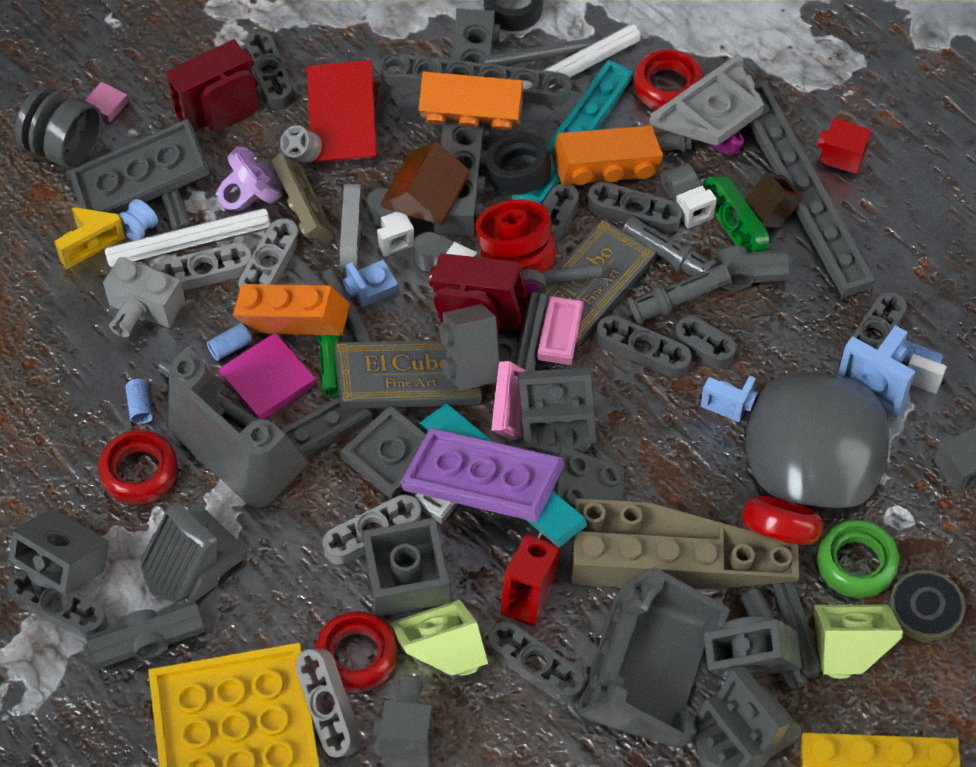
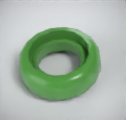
(854, 585)

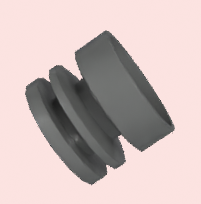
(58, 126)

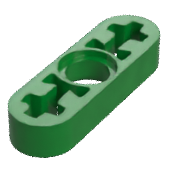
(748, 230)

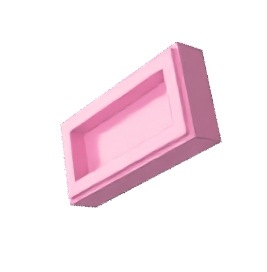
(560, 330)
(507, 404)

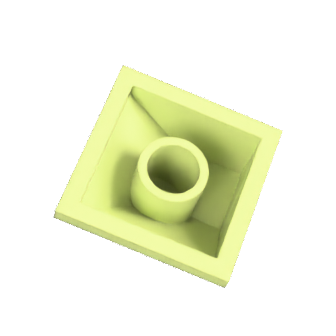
(853, 637)
(443, 638)

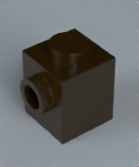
(773, 199)

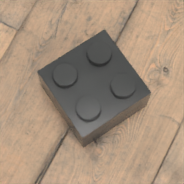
(406, 567)

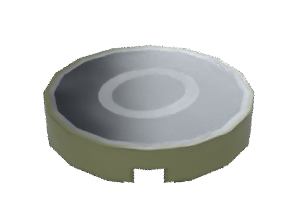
(927, 606)

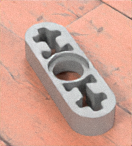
(351, 225)
(269, 247)
(212, 256)
(344, 531)
(347, 725)

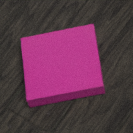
(267, 377)

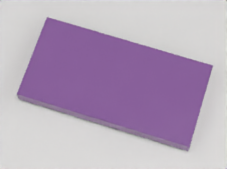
(483, 474)

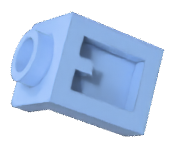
(370, 283)
(727, 400)

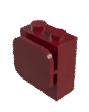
(214, 88)
(475, 281)

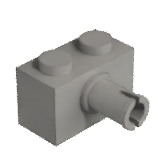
(143, 294)

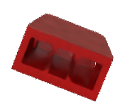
(534, 565)

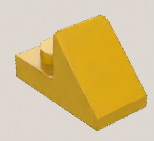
(94, 234)

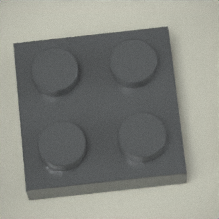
(384, 451)

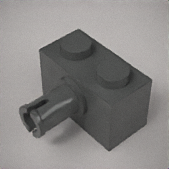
(470, 346)
(405, 728)

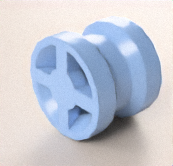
(137, 219)

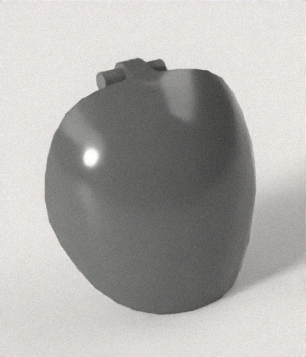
(818, 440)

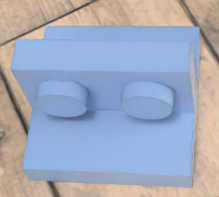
(880, 369)

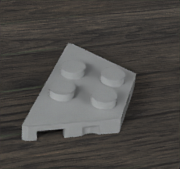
(712, 106)

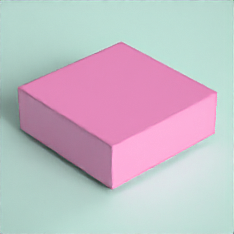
(108, 100)

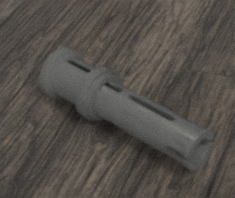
(682, 257)
(664, 299)

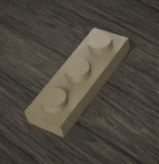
(302, 199)

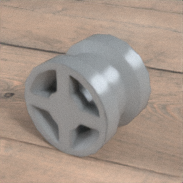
(293, 147)

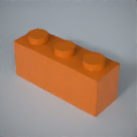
(471, 100)
(607, 155)
(291, 309)

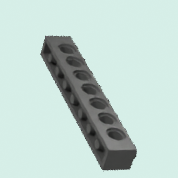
(473, 38)

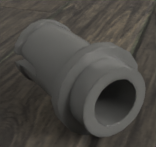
(671, 141)

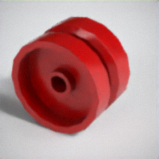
(517, 233)

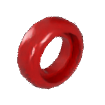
(664, 60)
(139, 492)
(782, 520)
(365, 624)

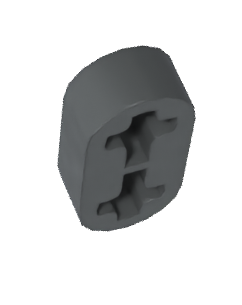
(562, 214)
(705, 342)

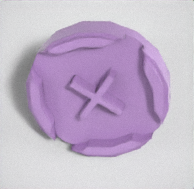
(252, 178)

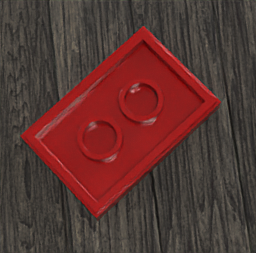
(343, 110)

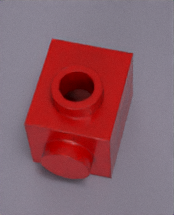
(844, 145)

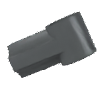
(753, 266)

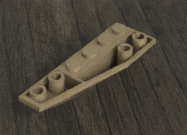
(636, 536)

